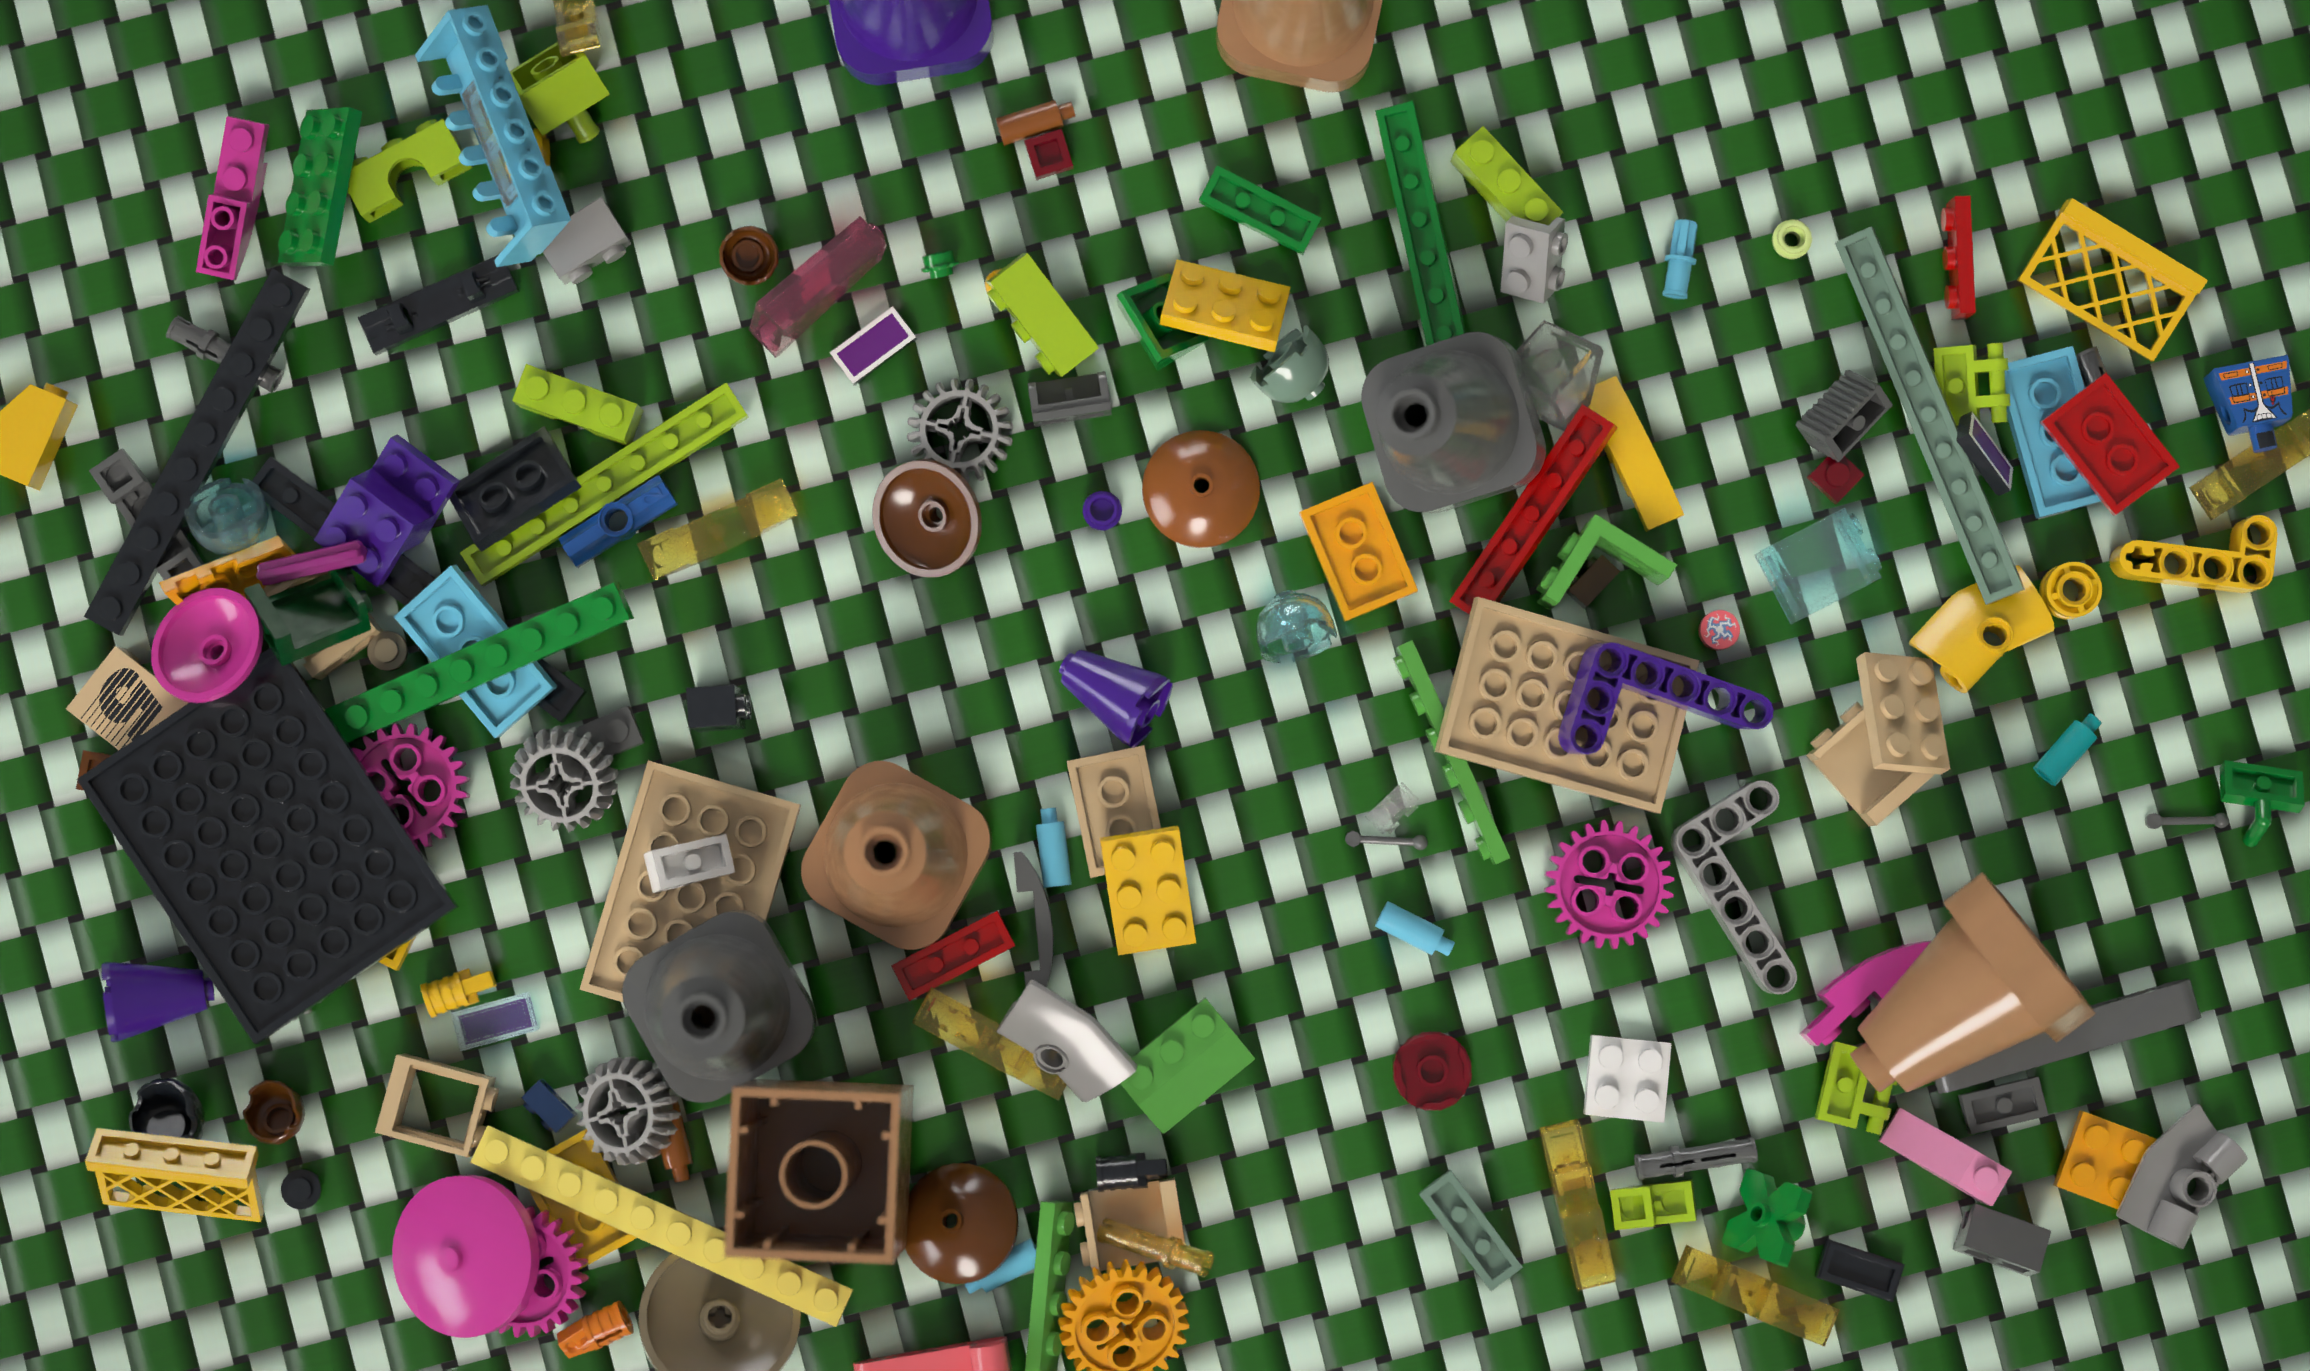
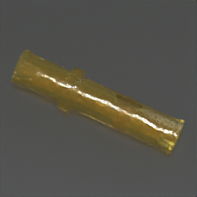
(1166, 1250)

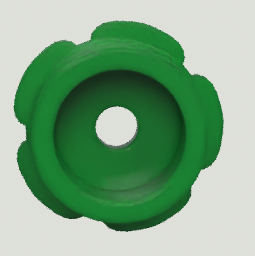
(939, 264)

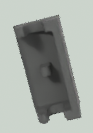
(1069, 399)
(2002, 1240)

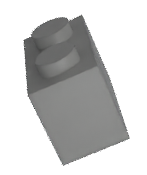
(585, 242)

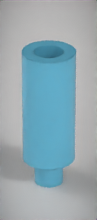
(1053, 850)
(1413, 930)
(1018, 1263)

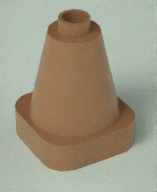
(1299, 41)
(936, 864)
(1968, 996)

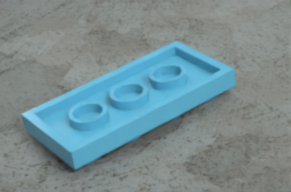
(2036, 390)
(454, 616)

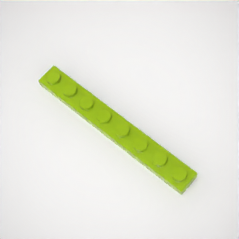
(612, 481)

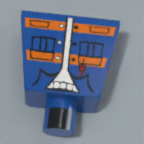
(2253, 398)

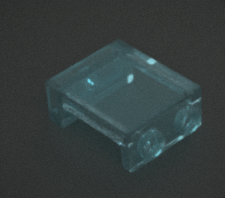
(1819, 565)

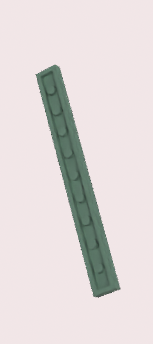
(1929, 416)

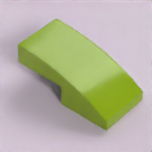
(1653, 1204)

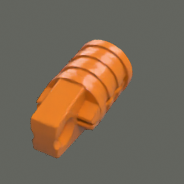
(596, 1330)

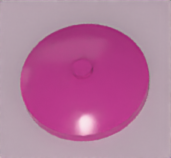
(465, 1256)

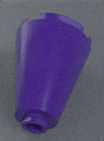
(1117, 693)
(151, 996)

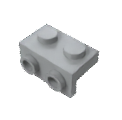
(1533, 258)

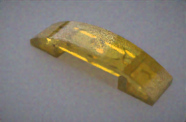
(576, 26)
(2251, 470)
(718, 530)

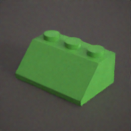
(1185, 1065)

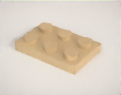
(1902, 713)
(1112, 799)

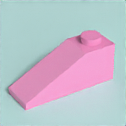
(1945, 1157)

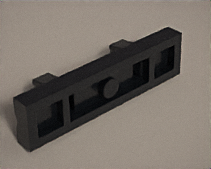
(437, 305)

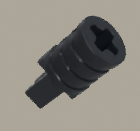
(1128, 1171)

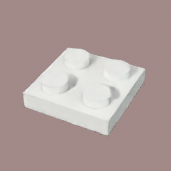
(1627, 1078)

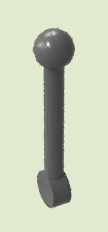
(2154, 820)
(1419, 842)

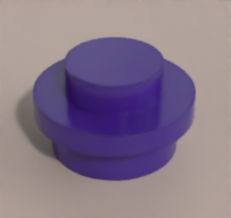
(1102, 510)

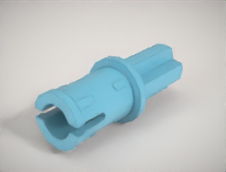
(1680, 259)

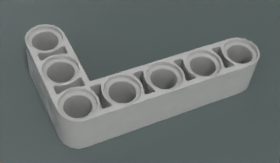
(1731, 885)

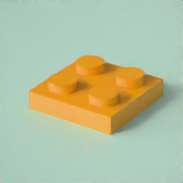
(2101, 1159)

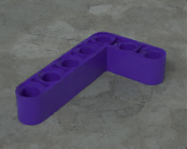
(1657, 686)

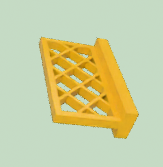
(2129, 249)
(190, 1162)

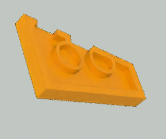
(229, 572)

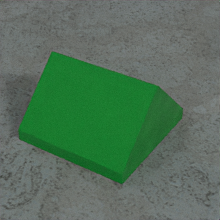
(1143, 310)

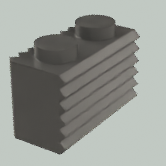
(1843, 415)

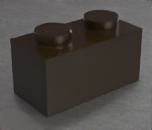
(1593, 581)

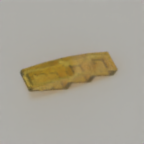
(978, 1036)
(1577, 1204)
(1755, 1295)

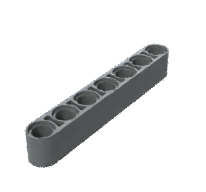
(2113, 1023)

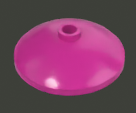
(196, 634)

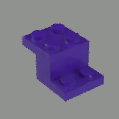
(389, 507)

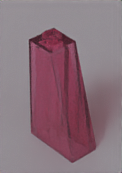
(816, 285)

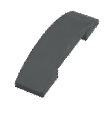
(129, 490)
(1028, 880)

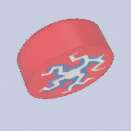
(1719, 630)

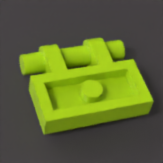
(1958, 378)
(1844, 1093)

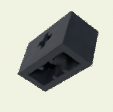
(717, 708)

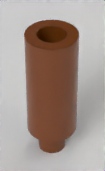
(1033, 121)
(678, 1153)

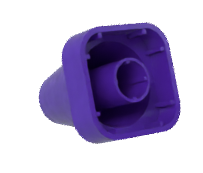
(911, 38)

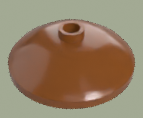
(1197, 517)

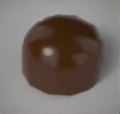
(749, 255)
(274, 1112)

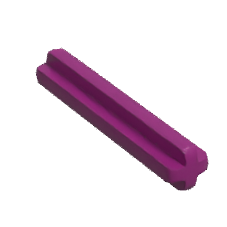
(311, 562)

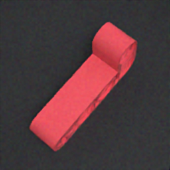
(976, 1355)

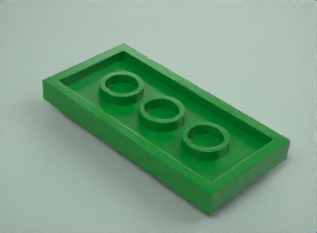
(319, 187)

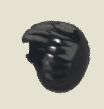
(168, 1109)

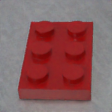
(2109, 444)

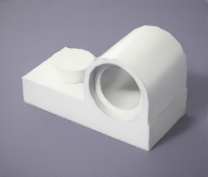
(689, 863)

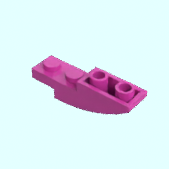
(235, 199)
(1850, 990)

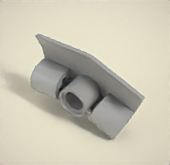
(1066, 1042)
(2158, 1191)

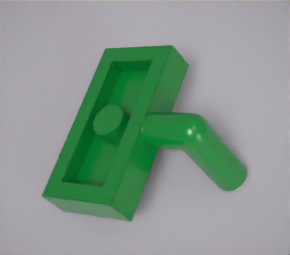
(2264, 790)

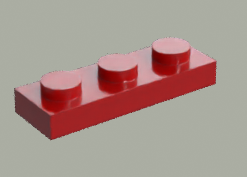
(1958, 258)
(953, 955)

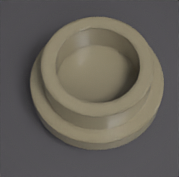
(387, 650)

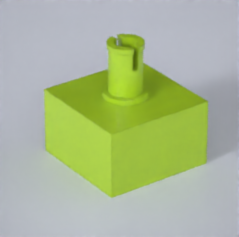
(560, 91)

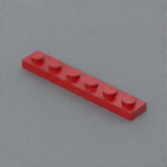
(1536, 509)

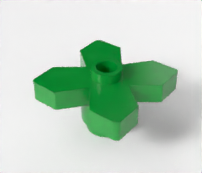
(1771, 1219)

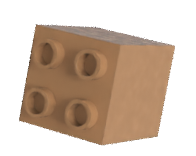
(819, 1171)

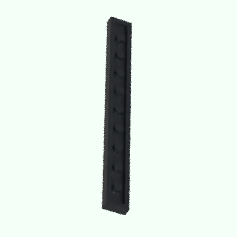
(197, 452)
(310, 509)

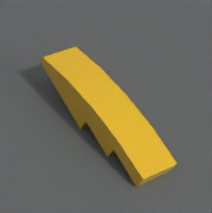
(1635, 457)

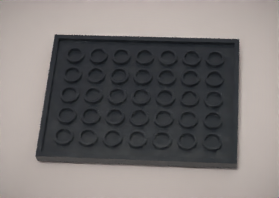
(267, 845)

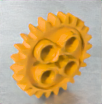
(1099, 1301)

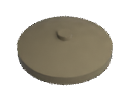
(712, 1323)

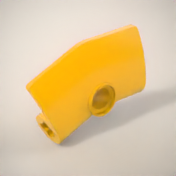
(1956, 631)

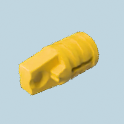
(455, 991)

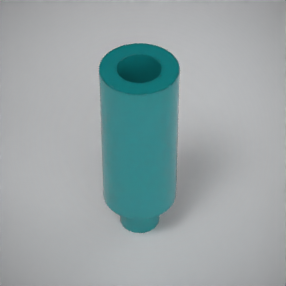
(2067, 750)

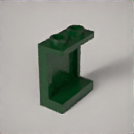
(312, 614)

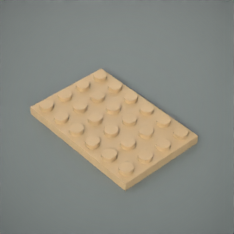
(1514, 694)
(671, 811)

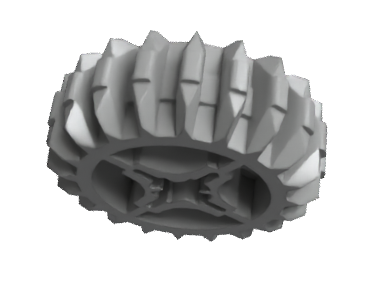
(978, 435)
(563, 807)
(616, 1088)

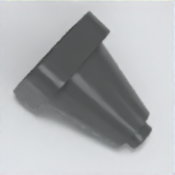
(1453, 423)
(749, 984)

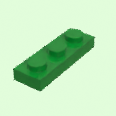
(1260, 210)

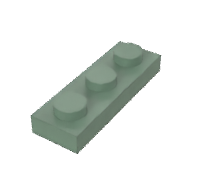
(1470, 1230)

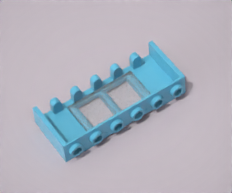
(502, 129)

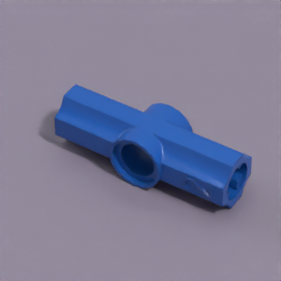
(595, 534)

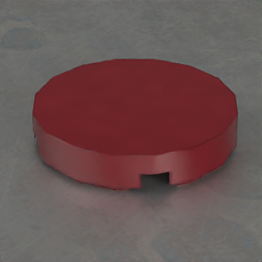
(1432, 1071)

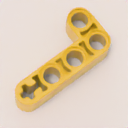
(2192, 559)

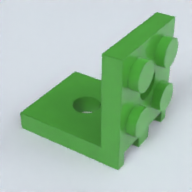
(1611, 541)

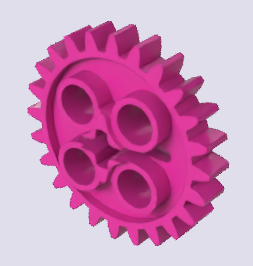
(431, 764)
(1614, 849)
(549, 1305)

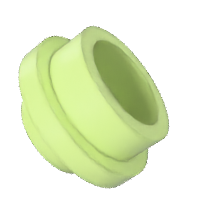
(1796, 228)

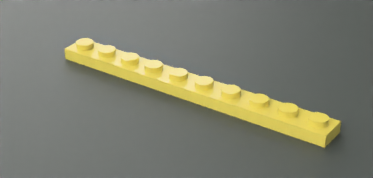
(658, 1224)

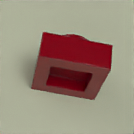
(1048, 154)
(1835, 477)

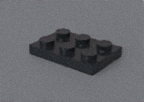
(513, 489)

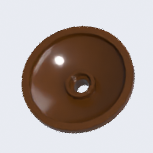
(908, 519)
(984, 1226)

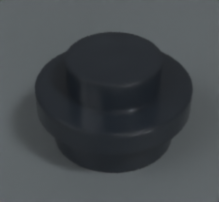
(301, 1189)

